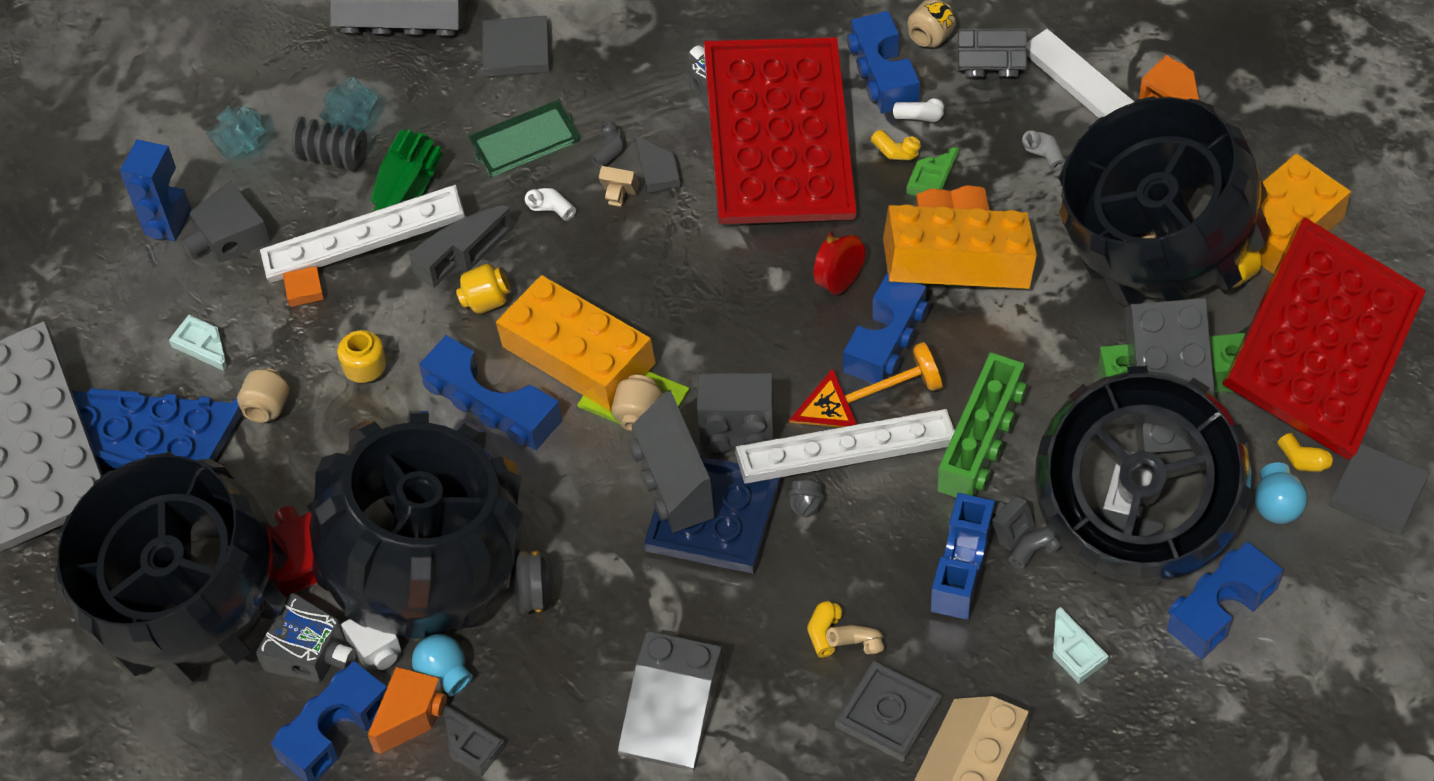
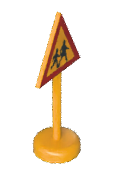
(830, 406)

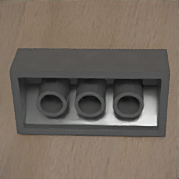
(407, 14)

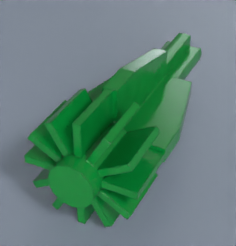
(405, 169)

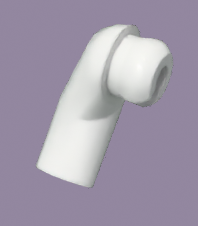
(924, 111)
(549, 200)

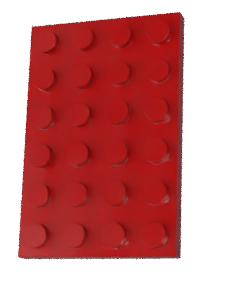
(778, 131)
(1325, 338)

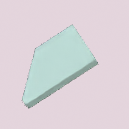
(200, 341)
(1075, 648)

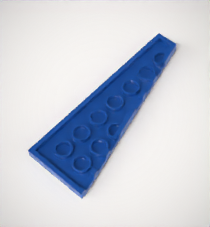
(132, 425)

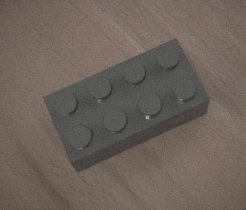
(1174, 341)

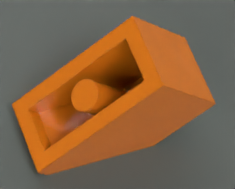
(1169, 79)
(406, 709)

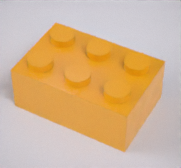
(1298, 192)

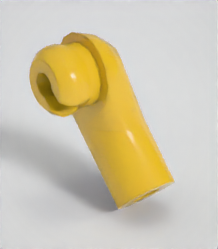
(1304, 458)

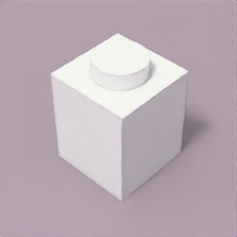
(372, 646)

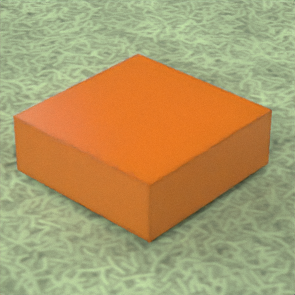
(303, 286)

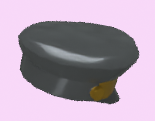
(532, 580)

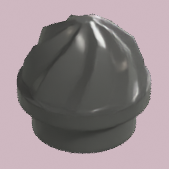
(805, 497)

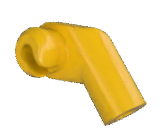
(894, 150)
(821, 620)

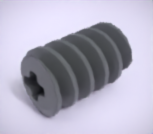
(328, 146)

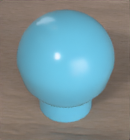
(1279, 494)
(442, 658)

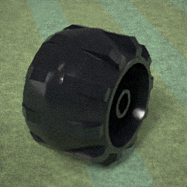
(1138, 176)
(1159, 400)
(450, 531)
(131, 556)

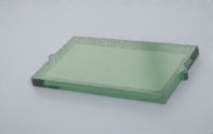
(524, 138)

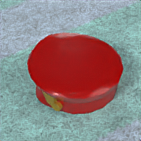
(838, 262)

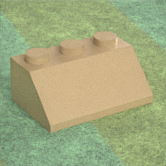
(975, 741)

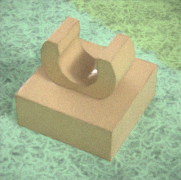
(617, 183)

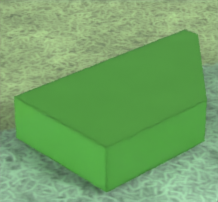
(932, 172)

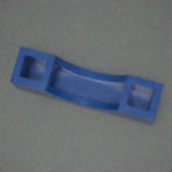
(524, 414)

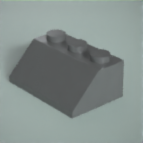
(672, 465)

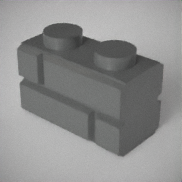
(991, 51)

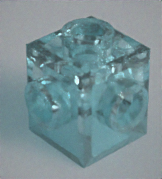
(348, 105)
(236, 131)

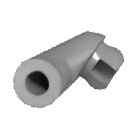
(1044, 146)

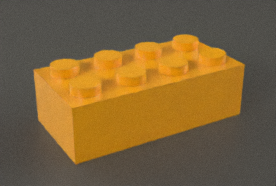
(959, 246)
(574, 341)

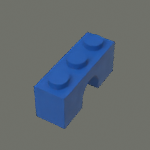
(874, 41)
(147, 177)
(876, 353)
(964, 555)
(1241, 577)
(350, 697)

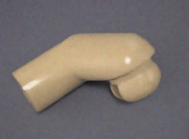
(856, 634)

